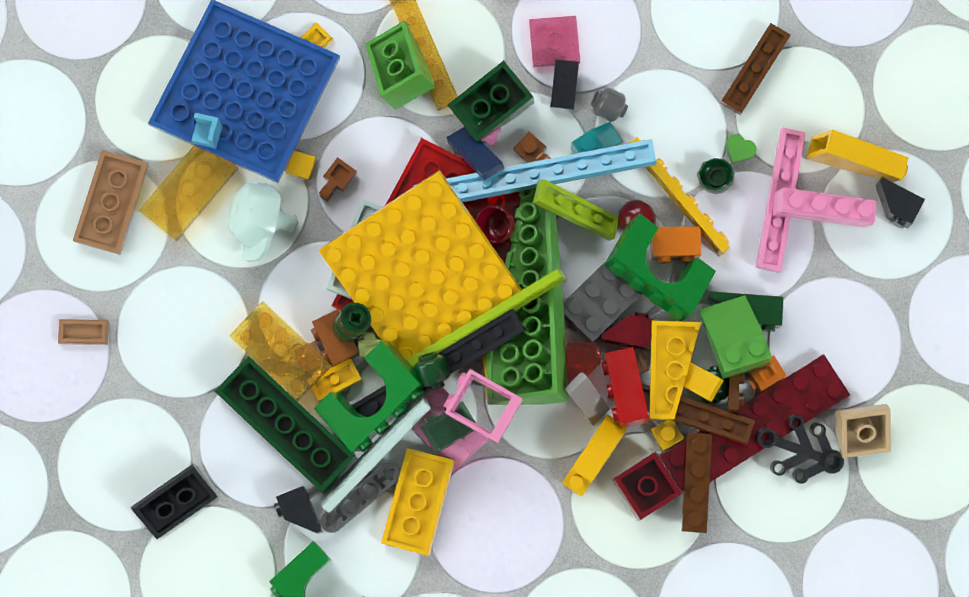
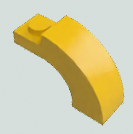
(594, 456)

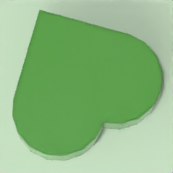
(740, 149)

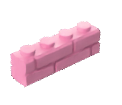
(824, 207)

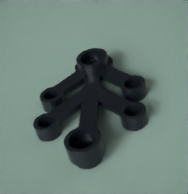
(804, 450)

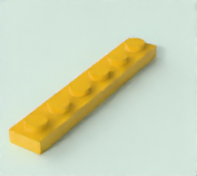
(688, 206)

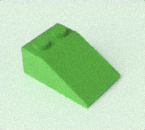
(399, 66)
(735, 337)

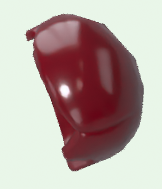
(632, 209)
(495, 224)

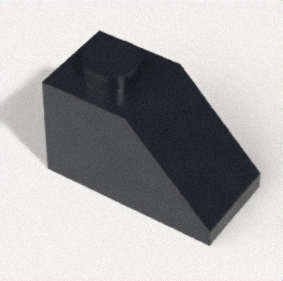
(898, 203)
(298, 509)

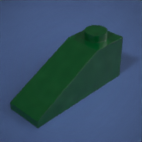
(766, 308)

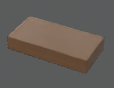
(83, 332)

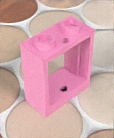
(464, 382)

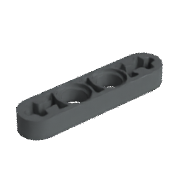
(361, 499)

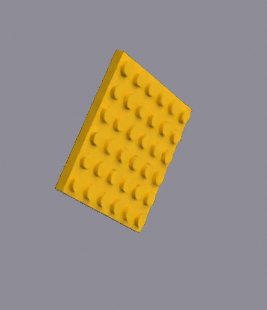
(420, 267)

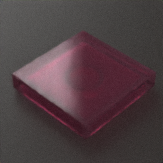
(553, 40)

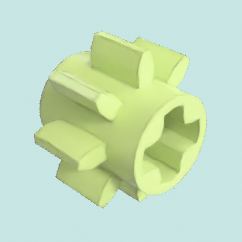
(368, 343)

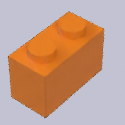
(676, 243)

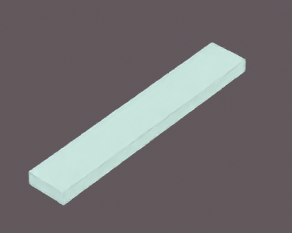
(374, 453)

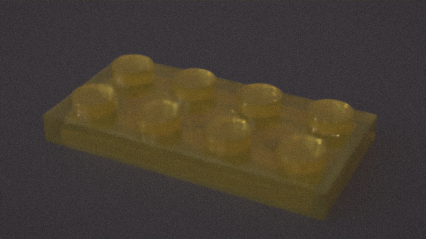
(187, 191)
(280, 351)

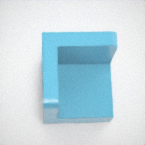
(206, 130)

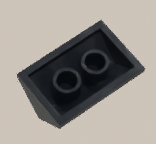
(174, 501)

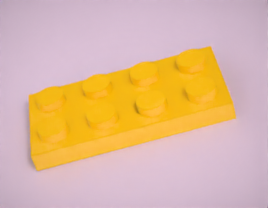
(417, 502)

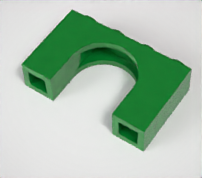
(630, 264)
(401, 387)
(296, 575)

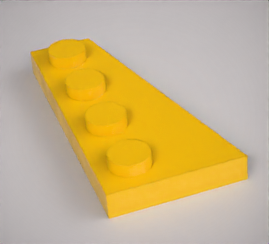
(670, 358)

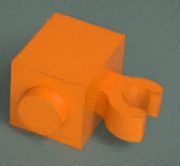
(765, 376)

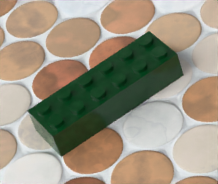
(286, 424)

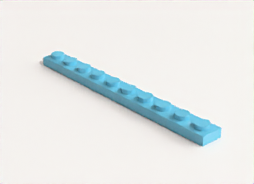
(556, 170)

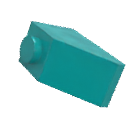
(597, 138)

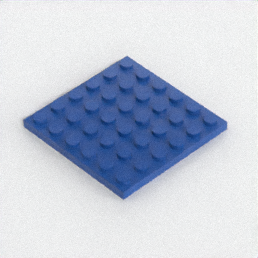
(252, 80)

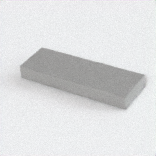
(587, 398)

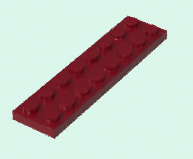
(802, 393)

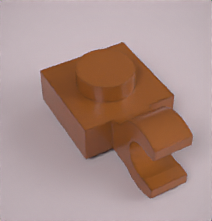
(530, 148)
(338, 176)

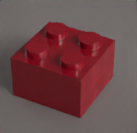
(646, 486)

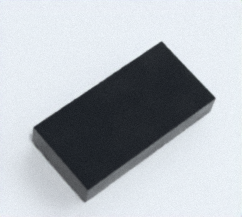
(564, 84)

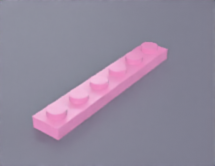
(784, 175)

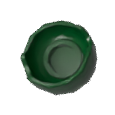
(716, 176)

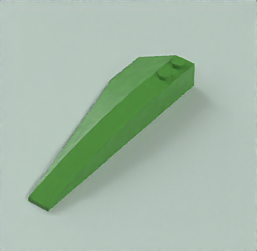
(536, 359)

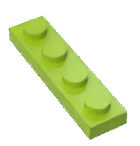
(576, 209)

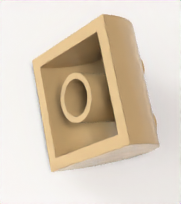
(863, 430)

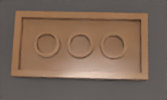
(110, 202)

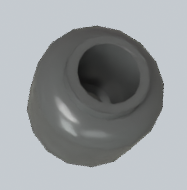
(609, 104)

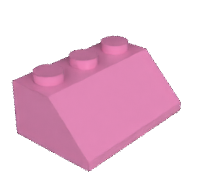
(461, 449)

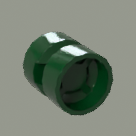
(351, 322)

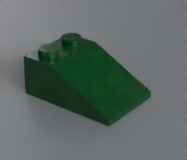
(491, 102)

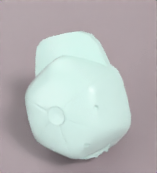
(255, 218)

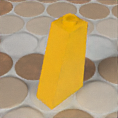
(856, 156)

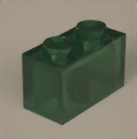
(444, 430)

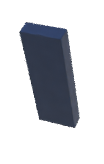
(476, 154)

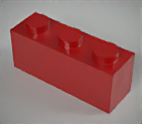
(625, 388)

